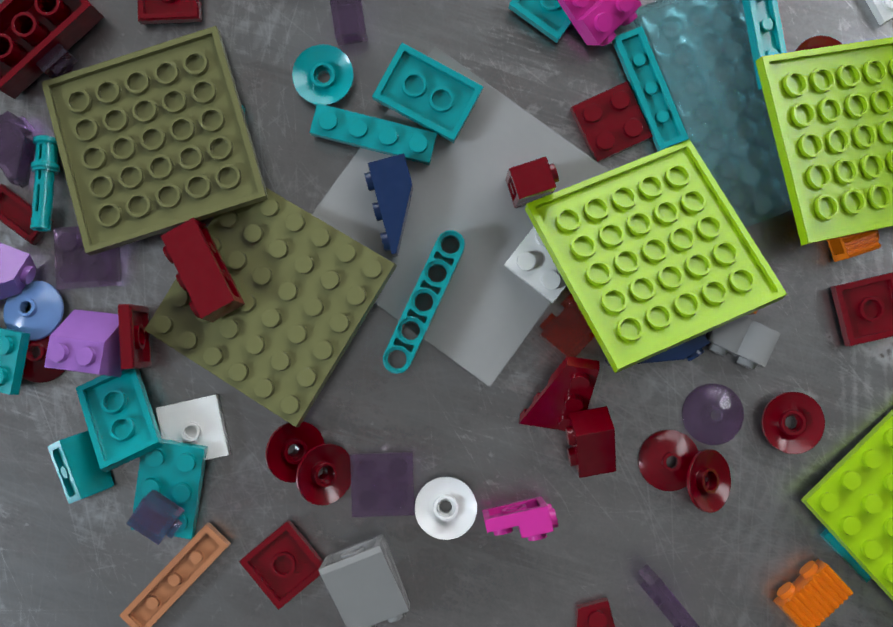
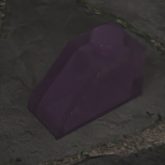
(16, 148)

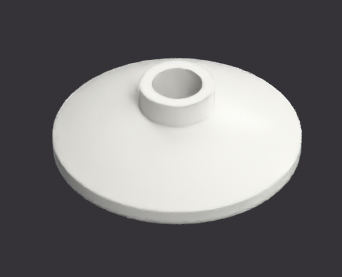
(453, 522)

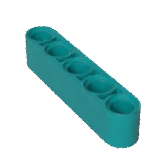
(424, 286)

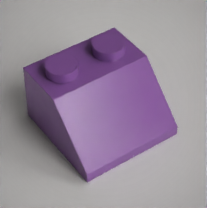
(86, 344)

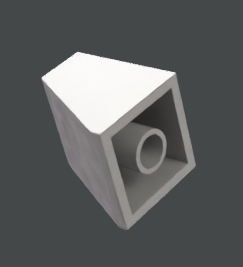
(365, 584)

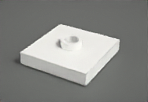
(196, 422)

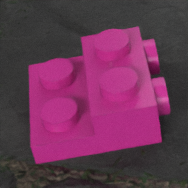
(599, 18)
(531, 516)

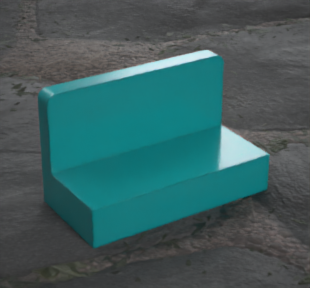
(78, 467)

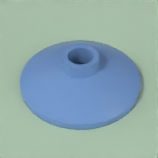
(45, 310)

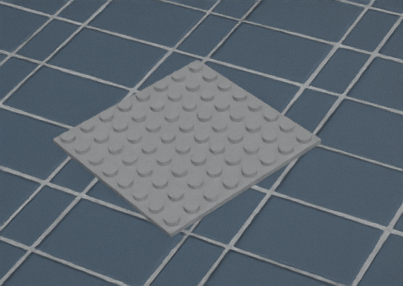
(463, 190)

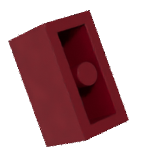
(531, 181)
(592, 442)

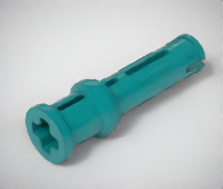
(45, 169)

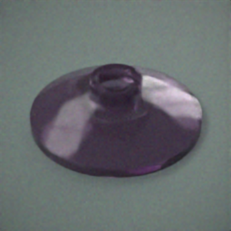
(698, 410)

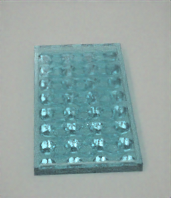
(715, 90)

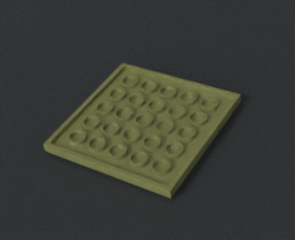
(153, 140)
(302, 307)

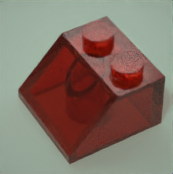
(567, 331)

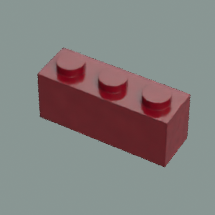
(201, 270)

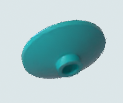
(322, 60)

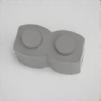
(746, 340)

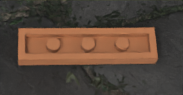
(175, 578)

